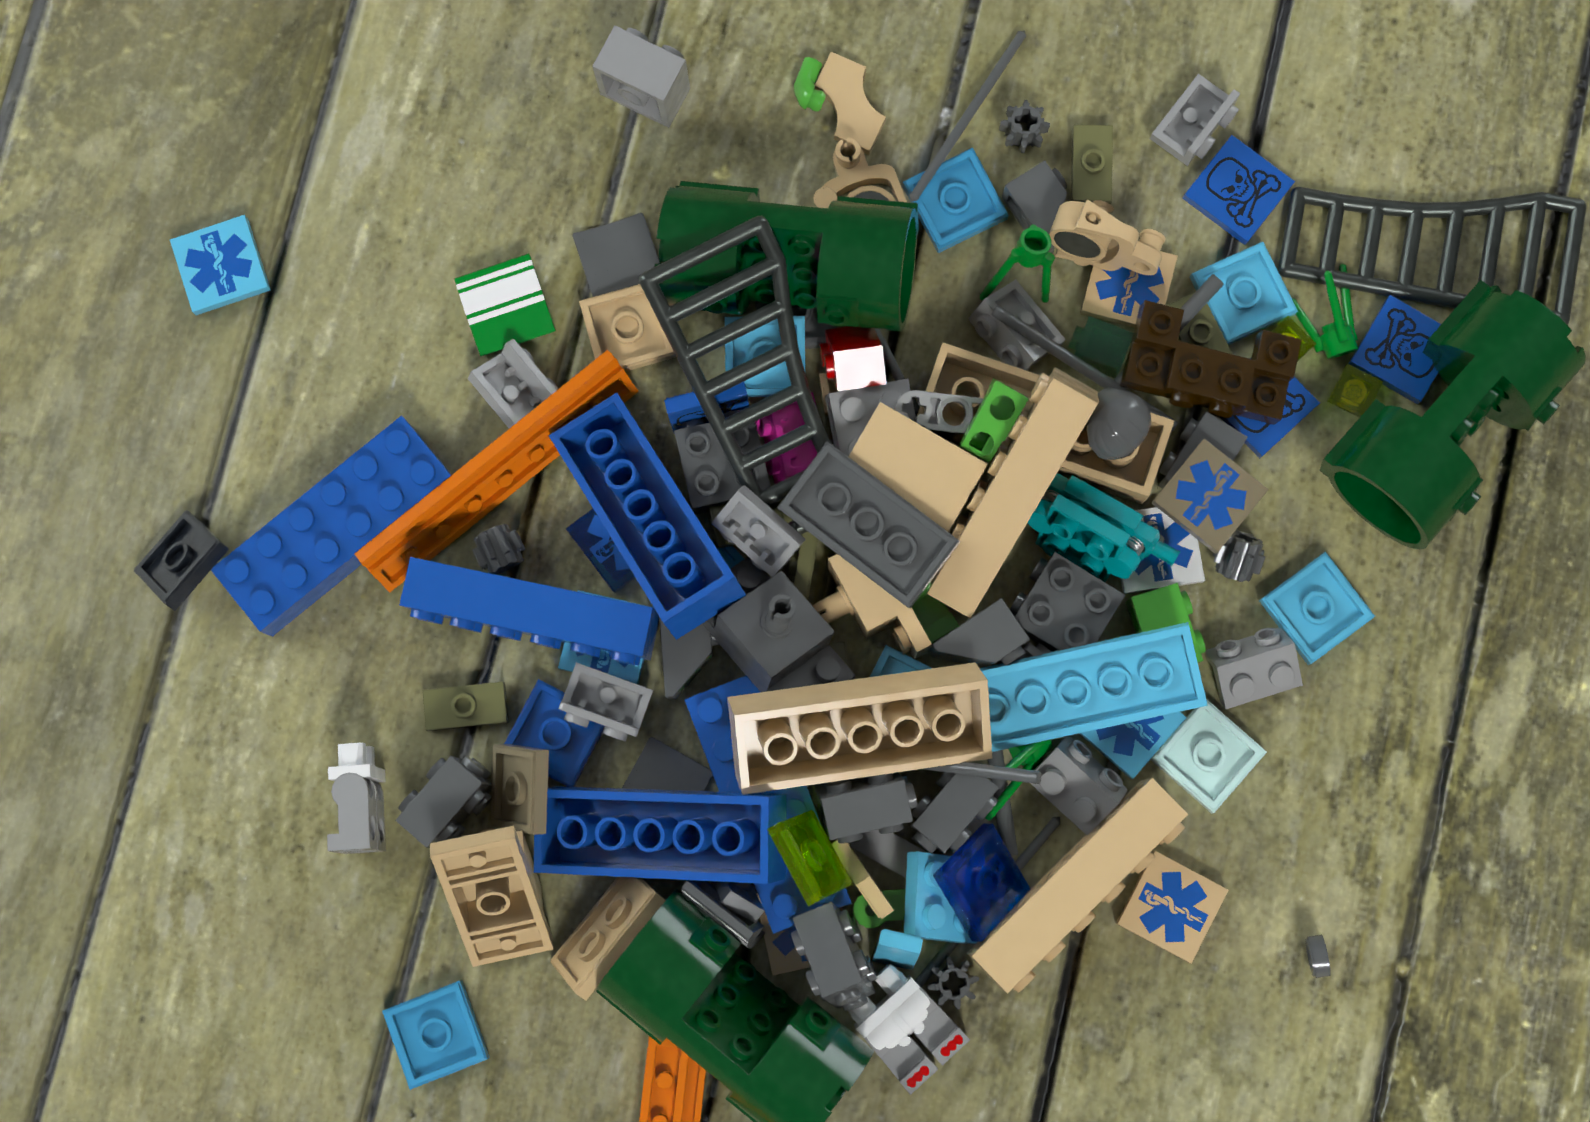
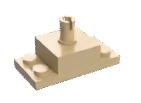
(871, 608)
(493, 894)

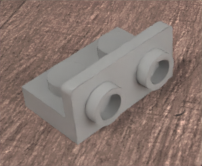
(1007, 343)
(758, 531)

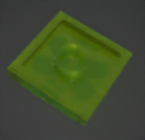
(809, 857)

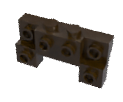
(1206, 376)

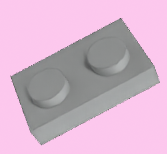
(1194, 118)
(512, 383)
(1254, 667)
(605, 700)
(1079, 784)

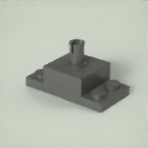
(776, 634)

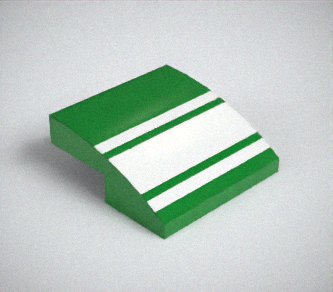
(504, 304)

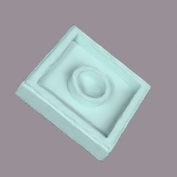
(1208, 756)

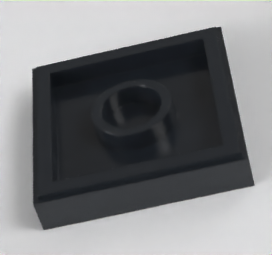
(180, 560)

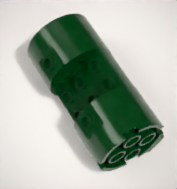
(841, 258)
(1500, 362)
(694, 989)

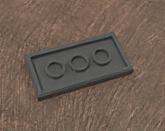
(868, 525)

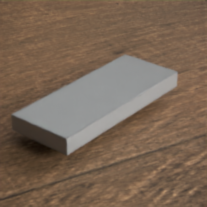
(886, 849)

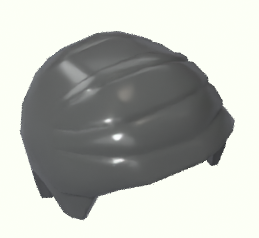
(1117, 424)

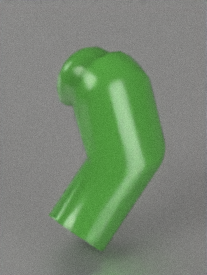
(805, 85)

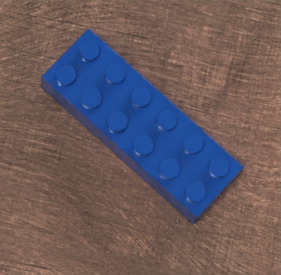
(647, 516)
(317, 536)
(529, 608)
(712, 723)
(661, 834)

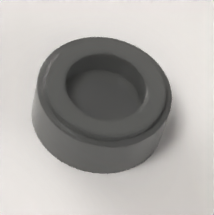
(1317, 956)

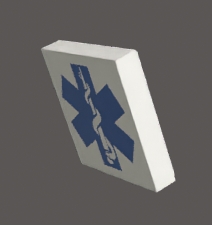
(1156, 573)

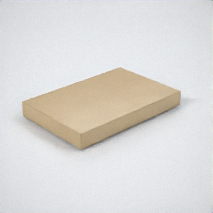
(918, 465)
(606, 933)

